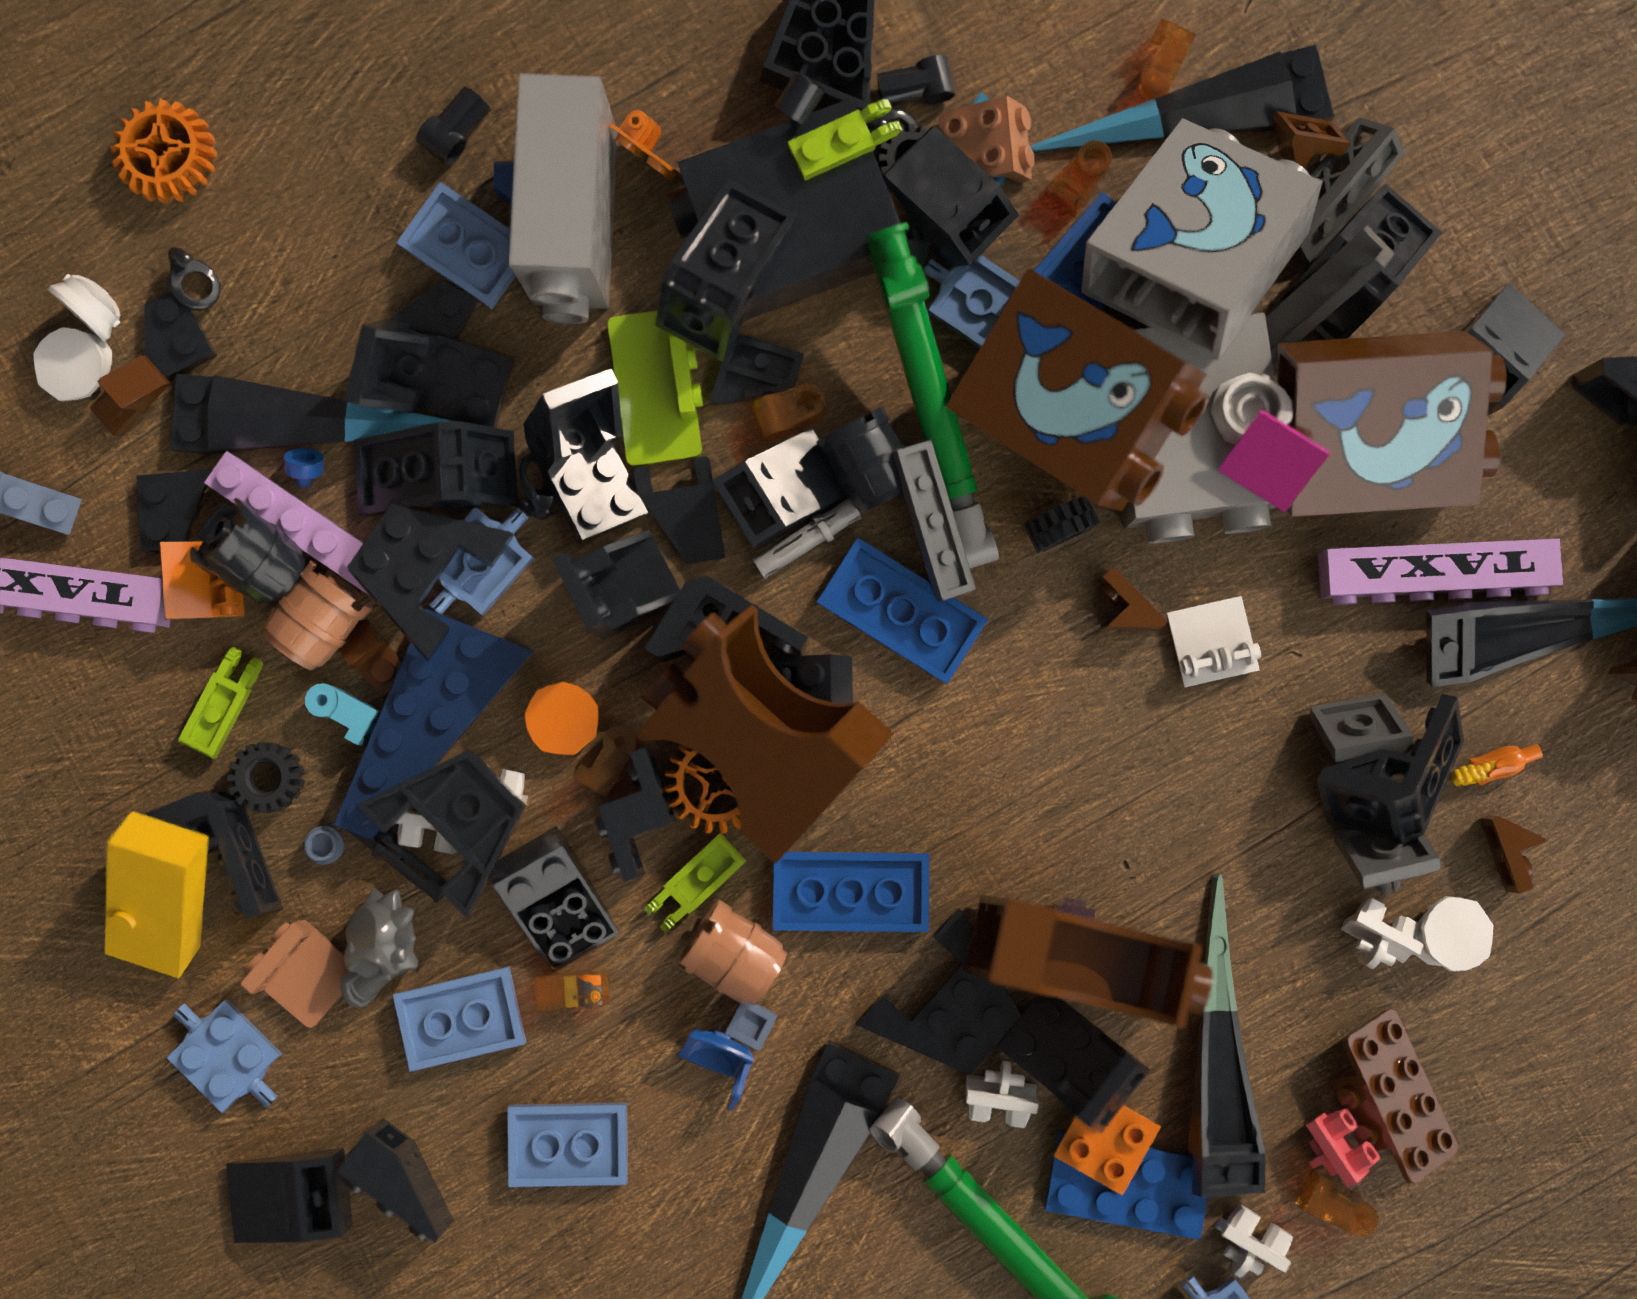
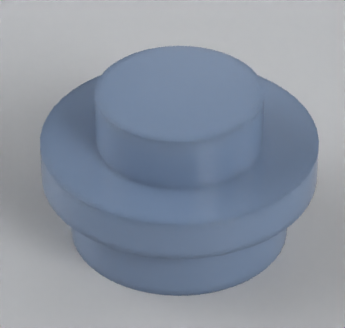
(324, 845)

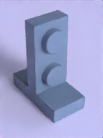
(37, 504)

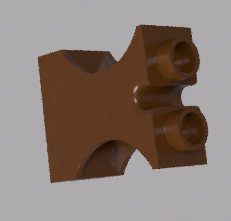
(766, 737)
(1087, 961)

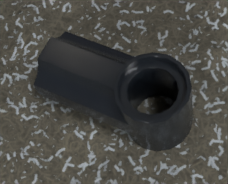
(925, 82)
(799, 97)
(447, 134)

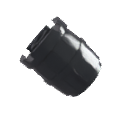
(864, 459)
(248, 553)

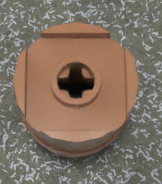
(315, 617)
(733, 955)

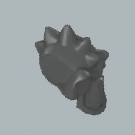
(377, 947)

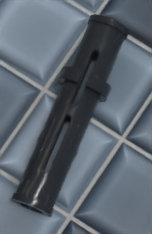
(430, 887)

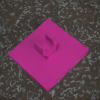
(1273, 460)

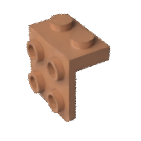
(993, 136)
(299, 972)

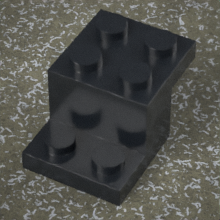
(635, 815)

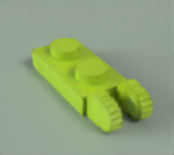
(841, 140)
(219, 705)
(698, 879)

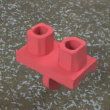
(1335, 1149)

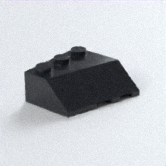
(827, 44)

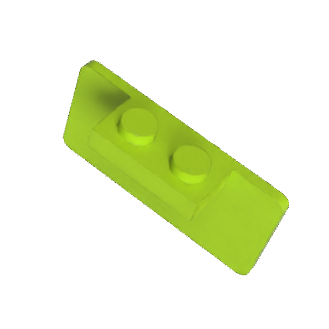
(655, 391)

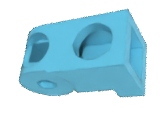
(345, 708)

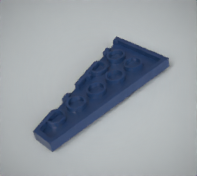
(429, 712)

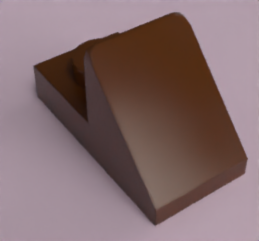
(1303, 136)
(128, 394)
(1136, 611)
(372, 657)
(1506, 843)

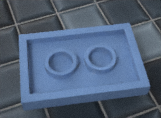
(461, 245)
(459, 1018)
(567, 1144)

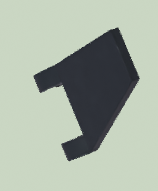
(686, 513)

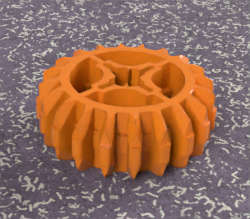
(148, 136)
(700, 811)

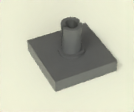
(1360, 727)
(1384, 861)

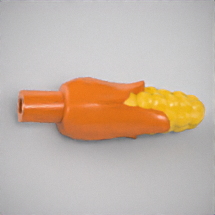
(1495, 765)

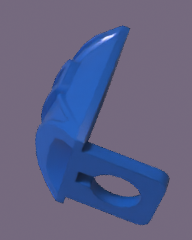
(719, 1054)

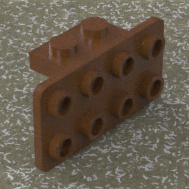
(1393, 1098)

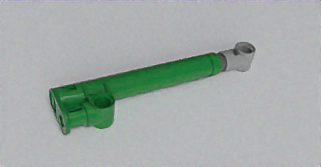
(904, 293)
(973, 1206)

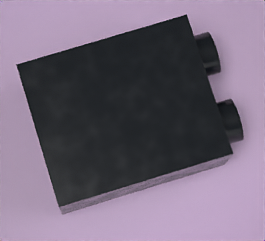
(831, 208)

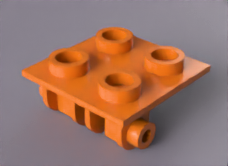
(639, 136)
(192, 591)
(1109, 1155)

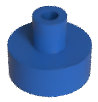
(304, 465)

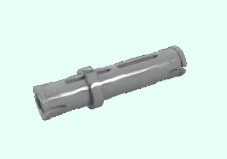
(806, 538)

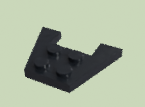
(407, 558)
(466, 808)
(961, 1017)

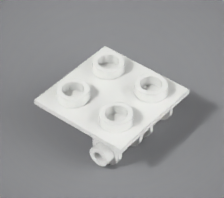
(1213, 641)

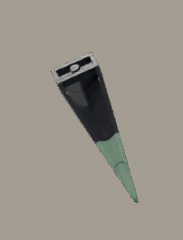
(1224, 1120)

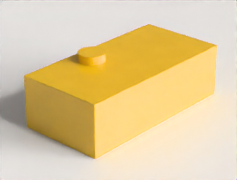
(155, 894)

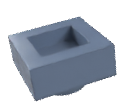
(751, 1024)

